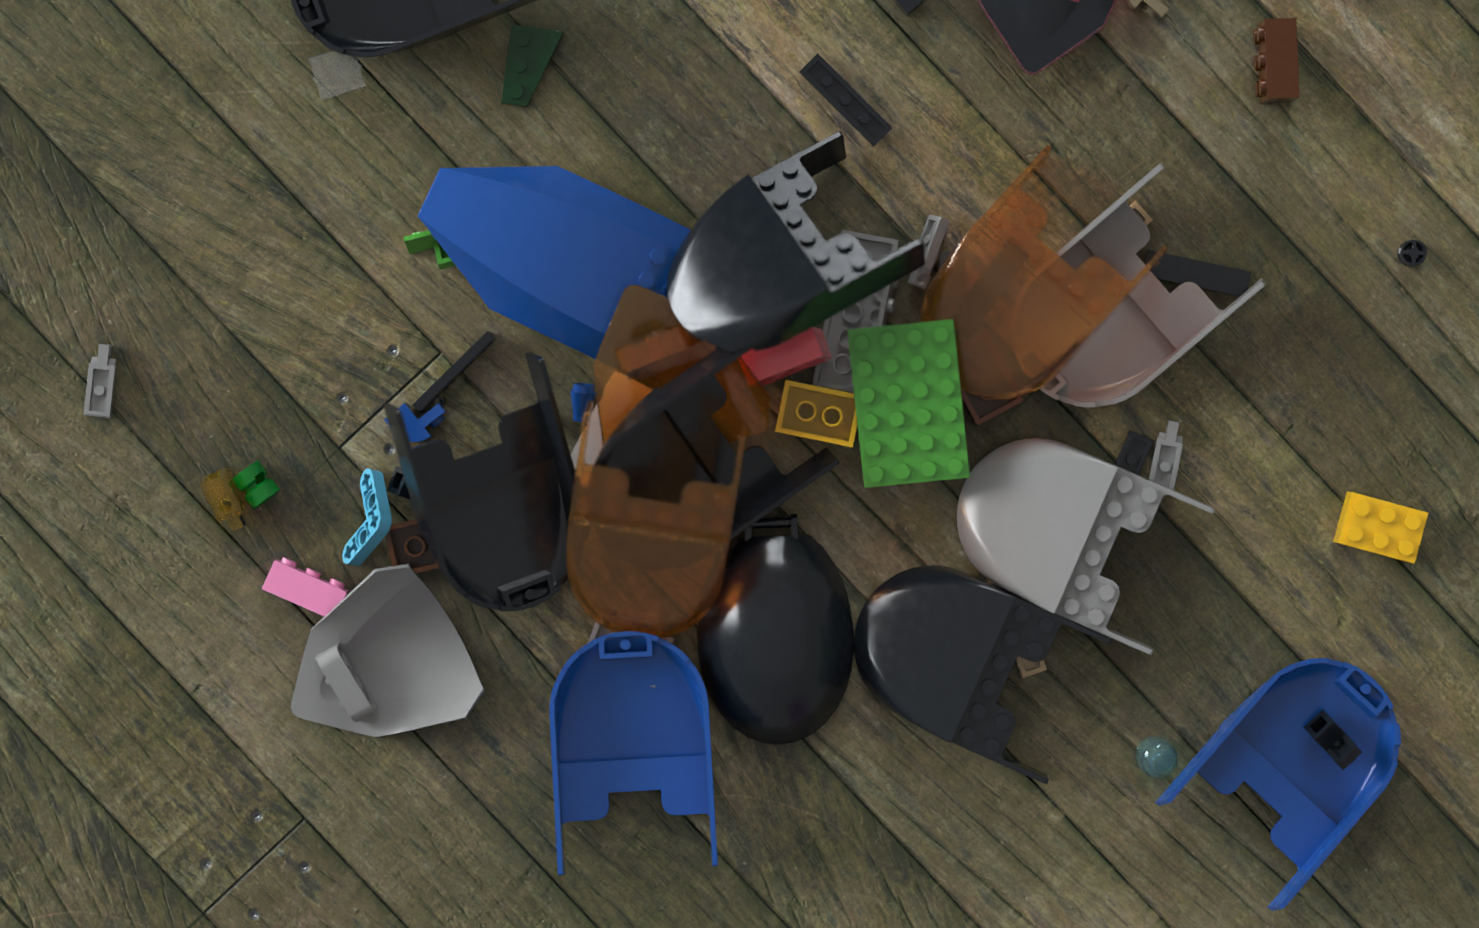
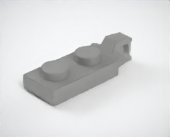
(932, 236)
(101, 383)
(1166, 456)

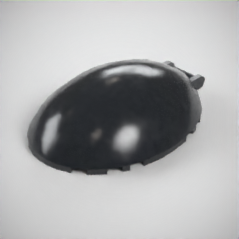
(777, 636)

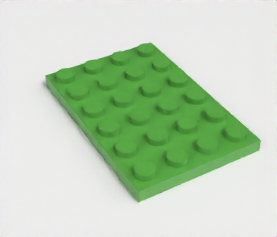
(908, 403)

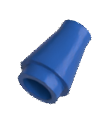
(580, 396)

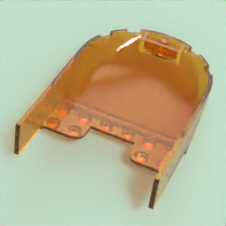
(1017, 301)
(646, 559)

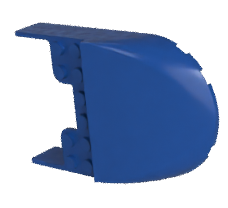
(627, 736)
(1290, 771)

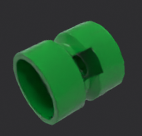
(256, 484)

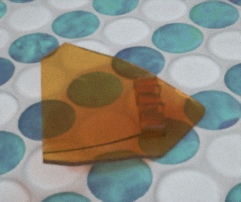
(649, 349)

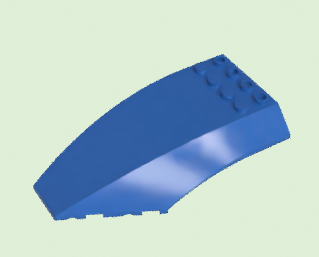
(549, 246)

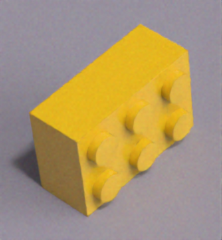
(817, 413)
(1380, 527)

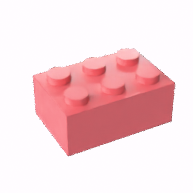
(788, 357)

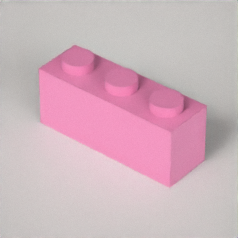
(304, 587)

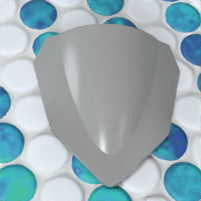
(386, 660)

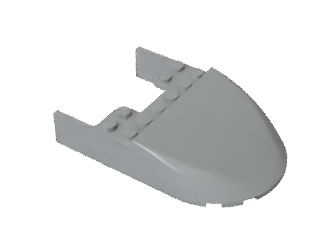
(1147, 328)
(1045, 521)

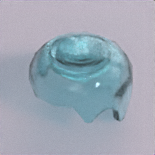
(1156, 757)

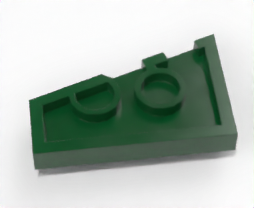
(527, 59)

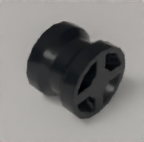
(1417, 253)

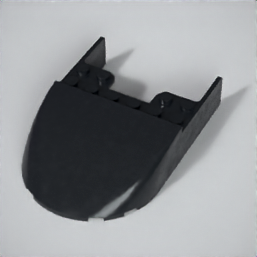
(392, 26)
(761, 268)
(675, 442)
(497, 510)
(941, 652)

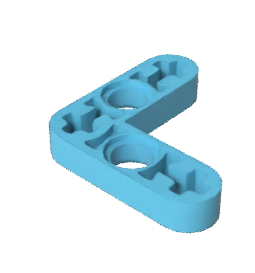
(377, 519)

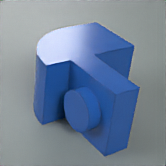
(416, 426)

